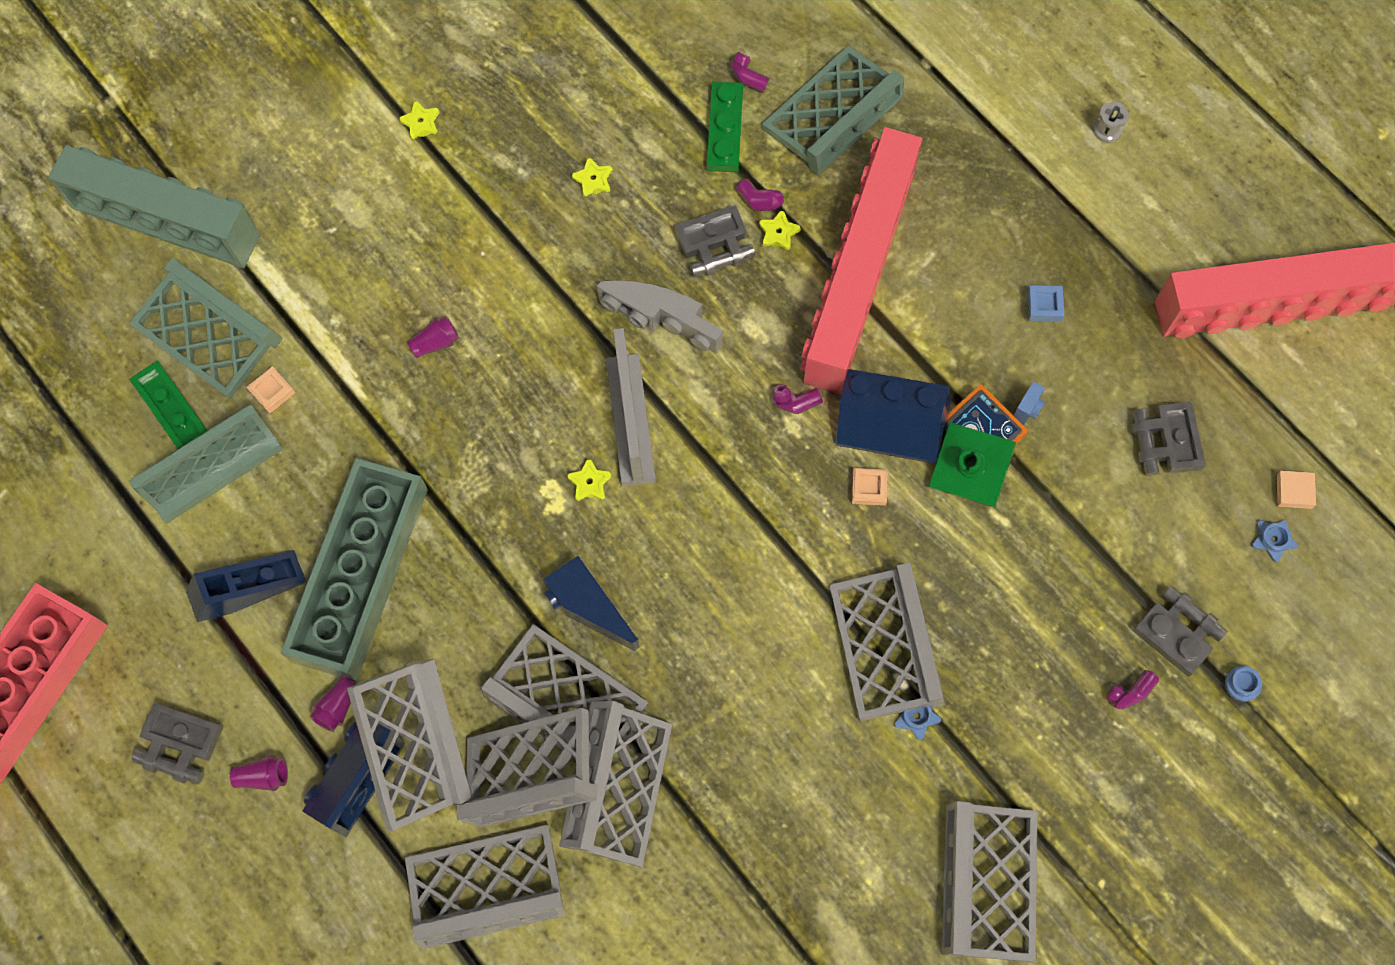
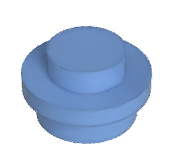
(1243, 683)

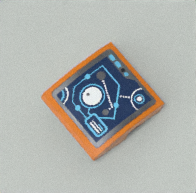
(986, 414)

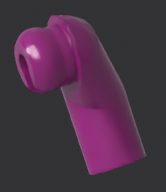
(745, 75)
(760, 199)
(794, 403)
(1137, 693)

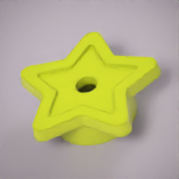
(424, 128)
(593, 186)
(778, 239)
(592, 490)

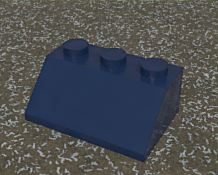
(892, 416)
(347, 782)

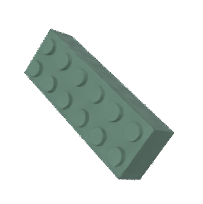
(155, 205)
(355, 570)

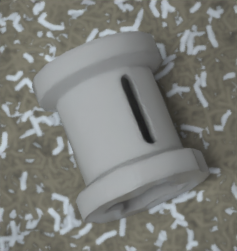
(1107, 120)

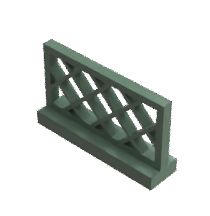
(856, 118)
(226, 311)
(217, 468)

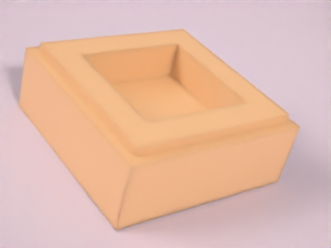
(270, 389)
(869, 486)
(1296, 489)

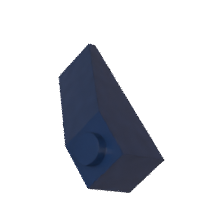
(242, 585)
(584, 601)

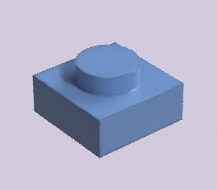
(1045, 303)
(1030, 404)

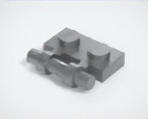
(712, 232)
(1179, 439)
(1174, 639)
(180, 732)

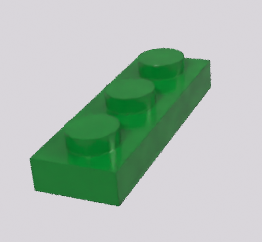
(725, 127)
(168, 404)

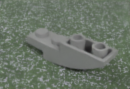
(650, 305)

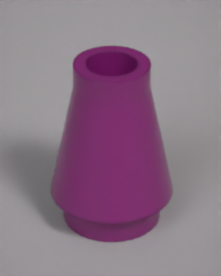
(434, 337)
(333, 705)
(262, 774)

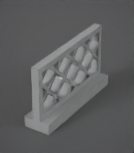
(630, 415)
(917, 637)
(526, 709)
(438, 737)
(605, 741)
(535, 798)
(959, 879)
(492, 917)

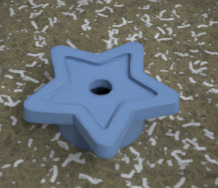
(1278, 530)
(917, 726)

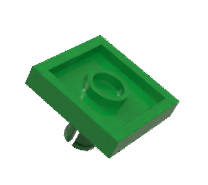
(972, 465)

